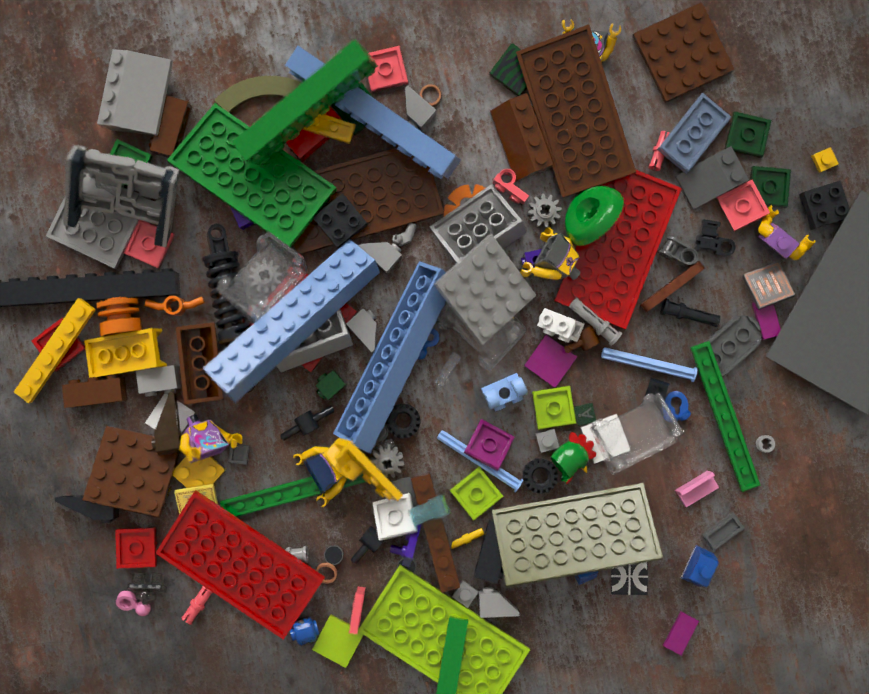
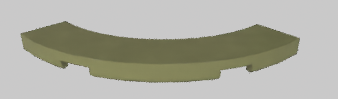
(255, 87)

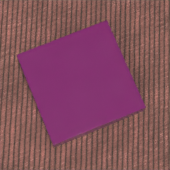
(550, 361)
(489, 445)

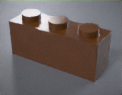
(172, 127)
(94, 391)

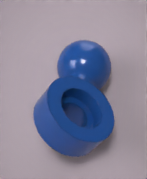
(423, 353)

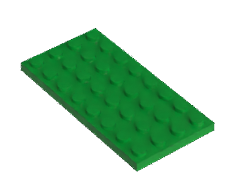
(274, 195)

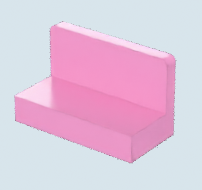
(697, 488)

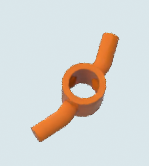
(166, 305)

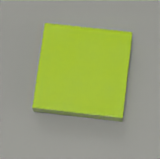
(553, 407)
(476, 493)
(336, 641)

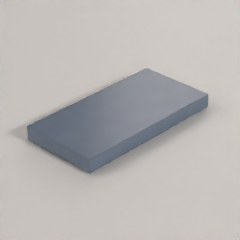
(694, 133)

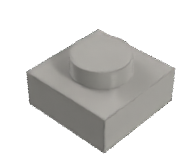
(547, 440)
(465, 593)

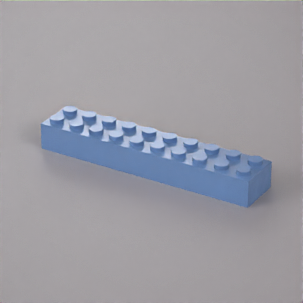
(382, 120)
(292, 320)
(393, 359)

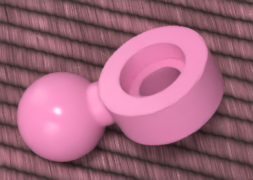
(127, 601)

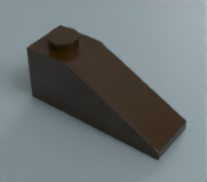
(168, 430)

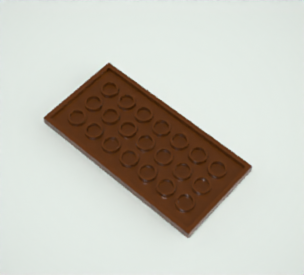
(576, 111)
(384, 189)

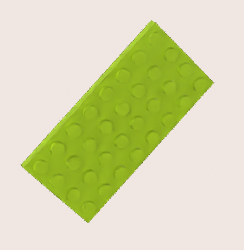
(413, 624)

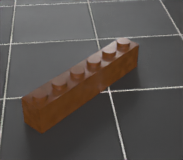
(436, 536)

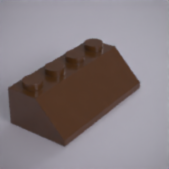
(521, 137)
(196, 350)

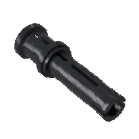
(682, 311)

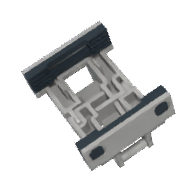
(111, 174)

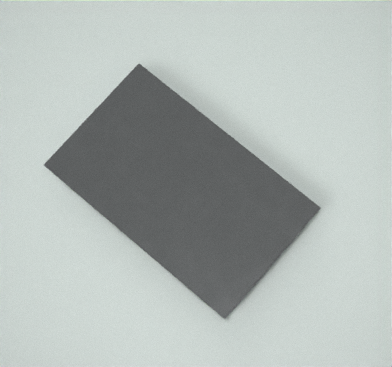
(829, 324)

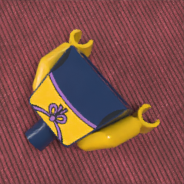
(322, 472)

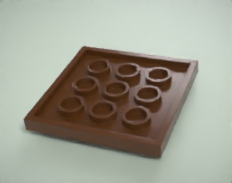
(683, 52)
(130, 473)

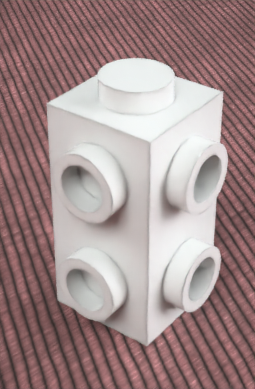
(561, 325)

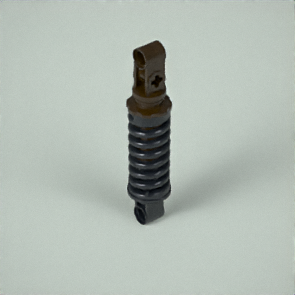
(220, 266)

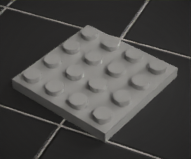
(96, 234)
(485, 289)

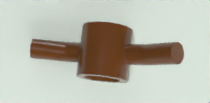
(587, 339)

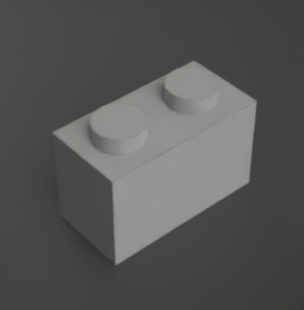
(158, 379)

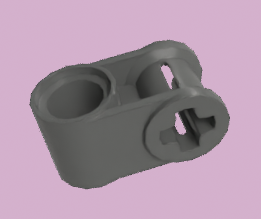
(677, 252)

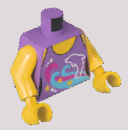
(780, 240)
(205, 439)

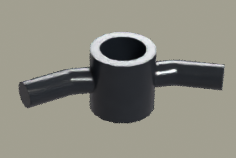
(306, 423)
(370, 542)

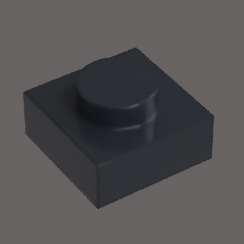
(656, 386)

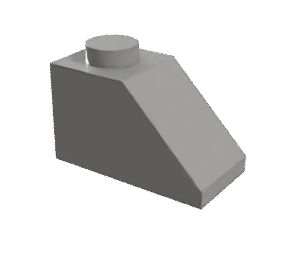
(418, 110)
(384, 254)
(365, 328)
(495, 604)

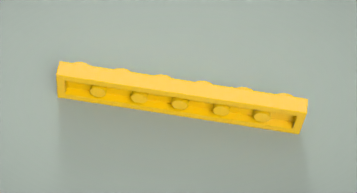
(54, 350)

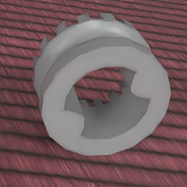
(759, 444)

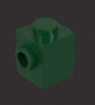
(329, 385)

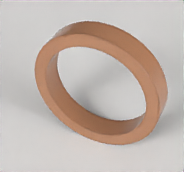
(432, 86)
(330, 566)

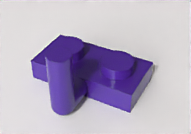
(407, 551)

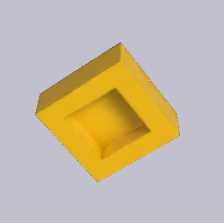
(824, 160)

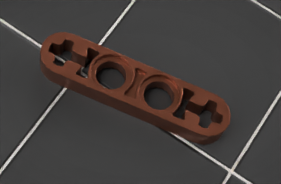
(672, 286)

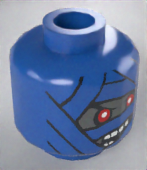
(304, 631)

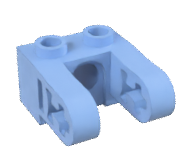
(512, 383)

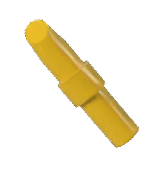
(467, 538)

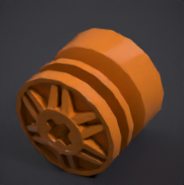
(118, 316)

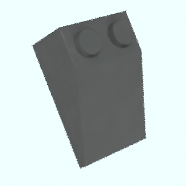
(712, 178)

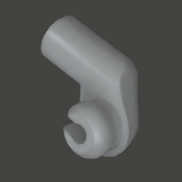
(406, 237)

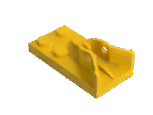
(123, 352)
(351, 462)

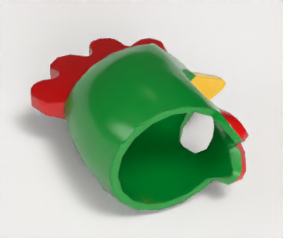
(573, 455)

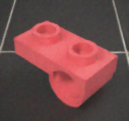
(515, 193)

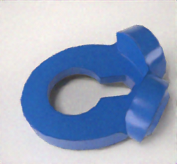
(684, 412)

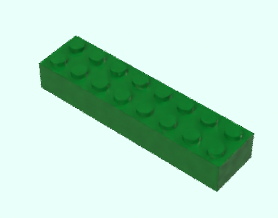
(305, 103)

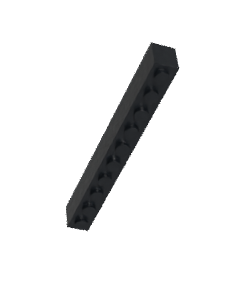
(89, 288)

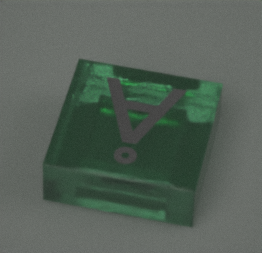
(584, 414)

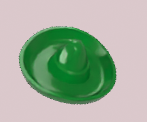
(592, 214)

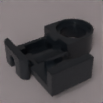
(708, 239)

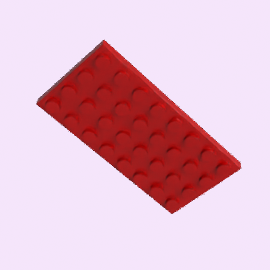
(620, 259)
(239, 564)

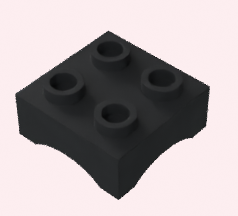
(825, 204)
(340, 220)

